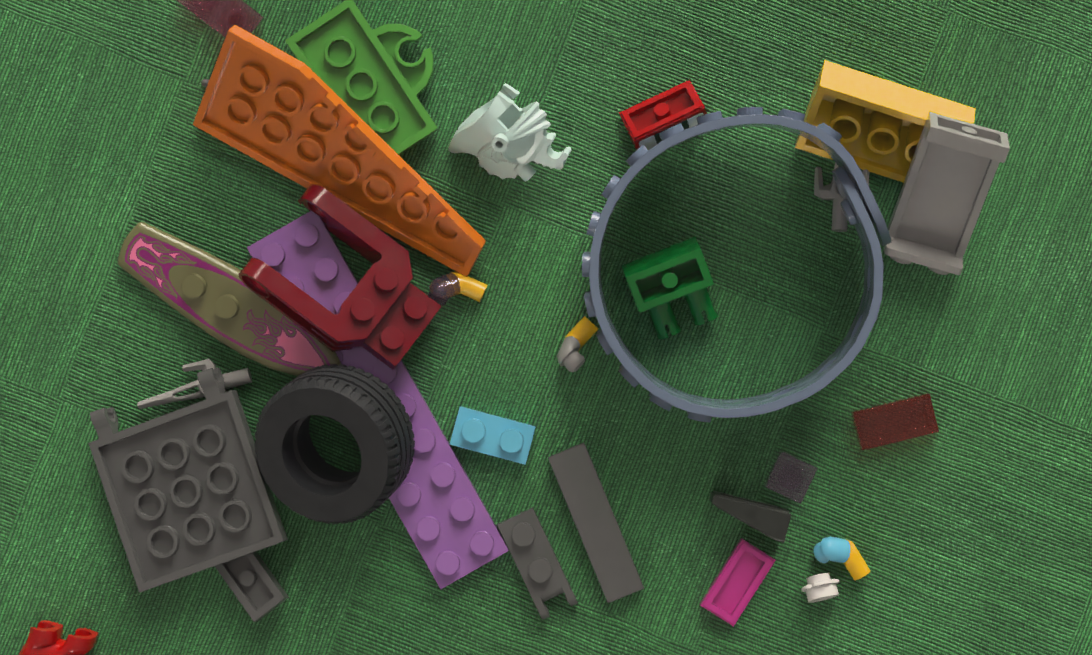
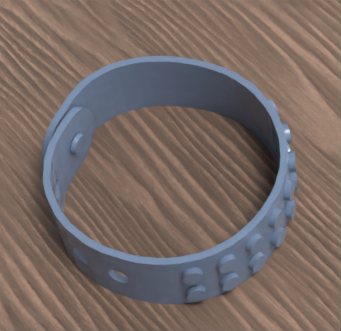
(859, 210)

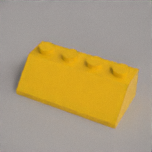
(875, 117)

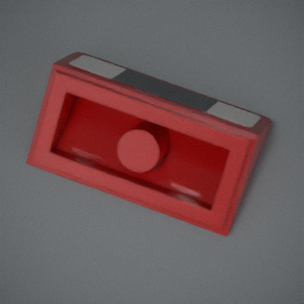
(662, 112)

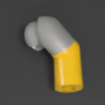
(573, 342)

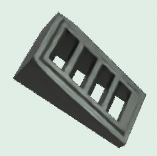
(761, 516)

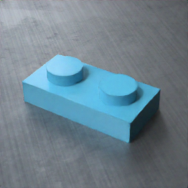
(492, 435)

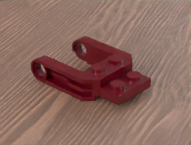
(382, 310)

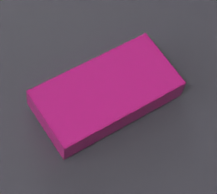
(737, 582)

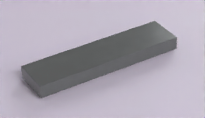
(595, 522)

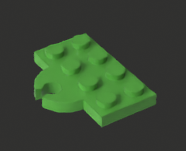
(369, 73)

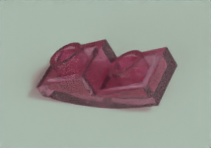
(224, 14)

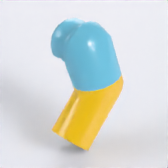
(844, 552)

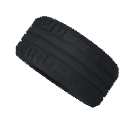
(297, 470)

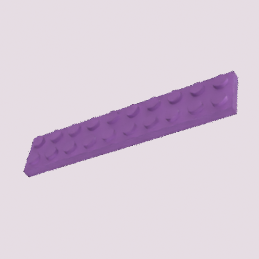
(437, 495)

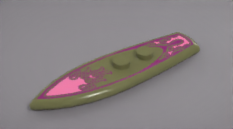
(218, 301)

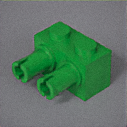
(668, 276)

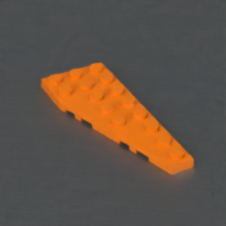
(305, 131)

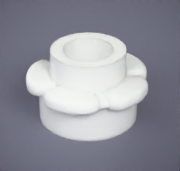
(820, 588)

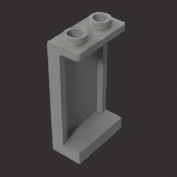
(944, 193)

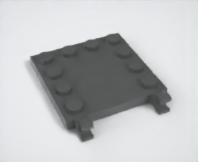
(186, 486)

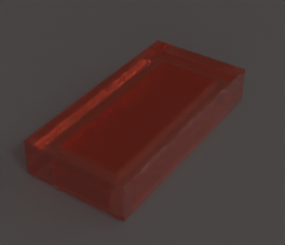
(895, 421)

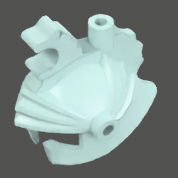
(508, 137)

